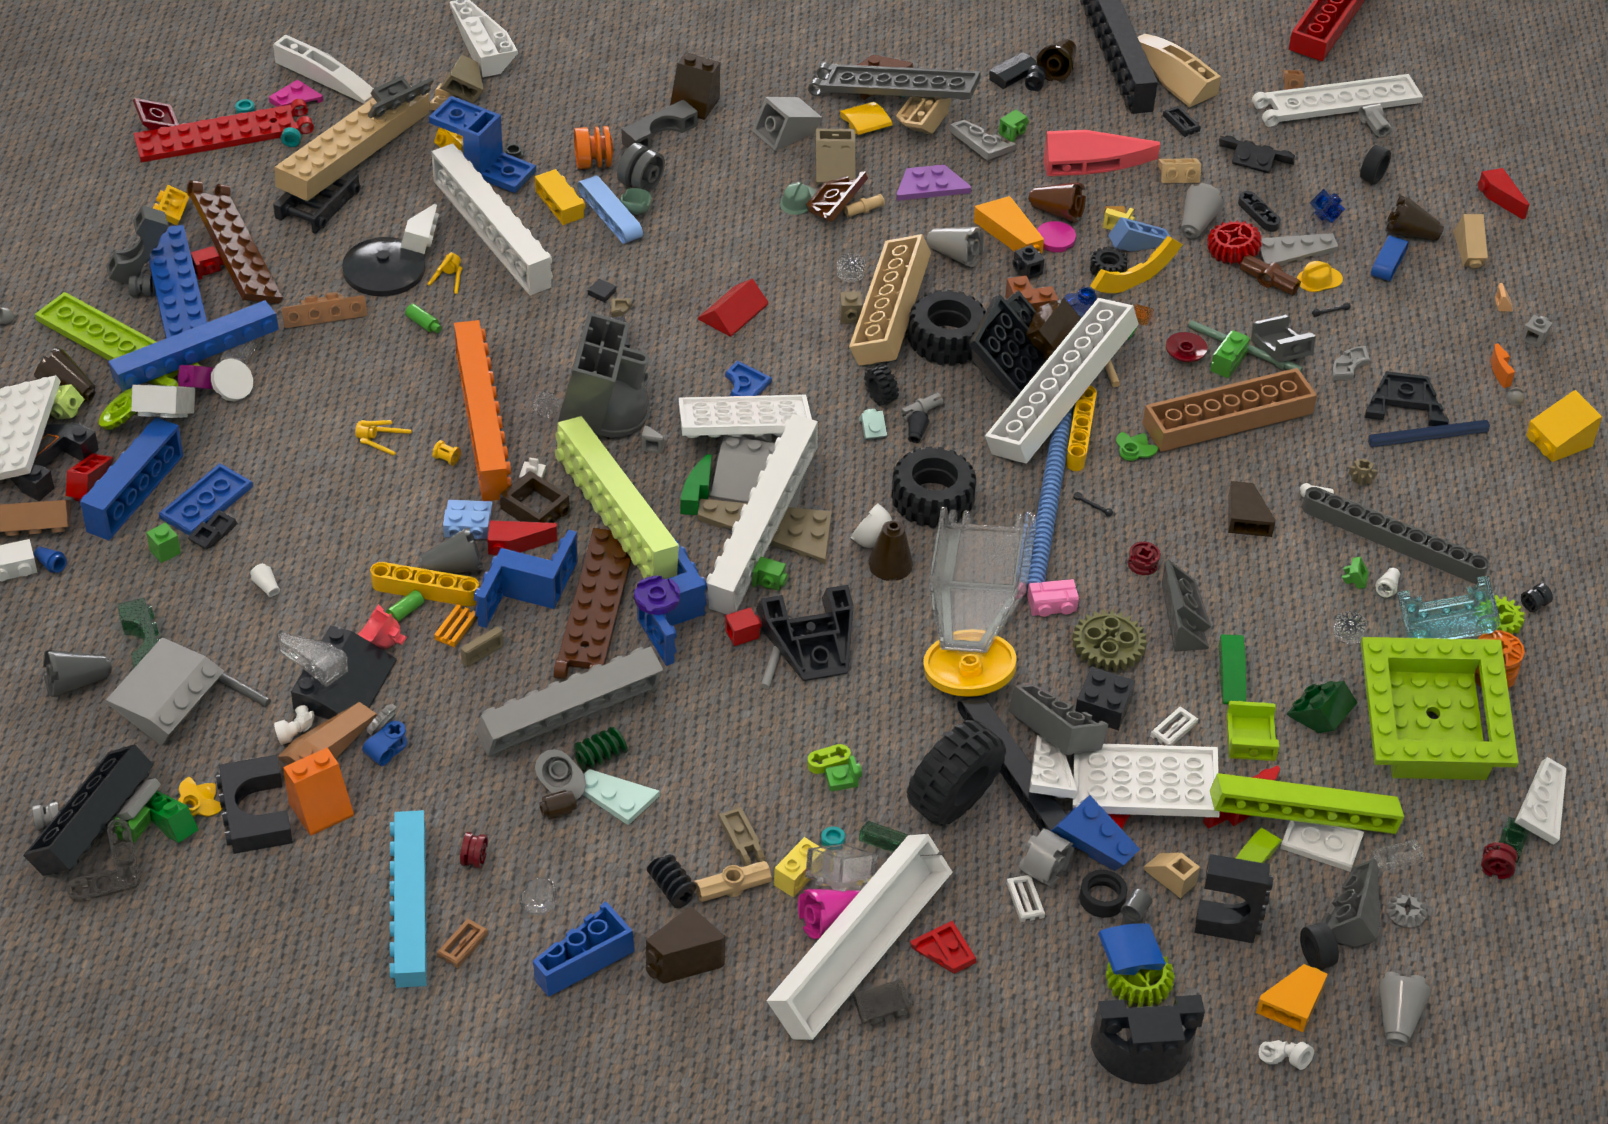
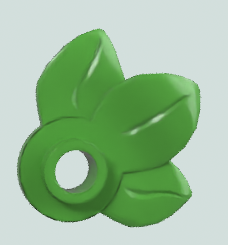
(1134, 447)

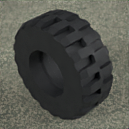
(956, 772)

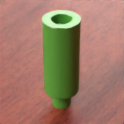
(423, 318)
(406, 605)

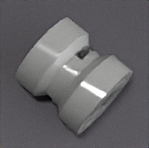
(44, 814)

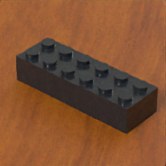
(89, 811)

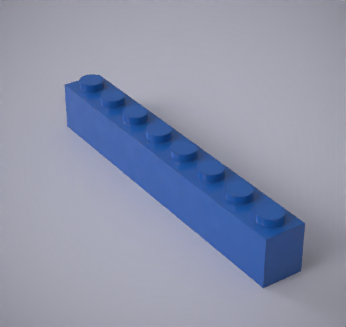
(193, 345)

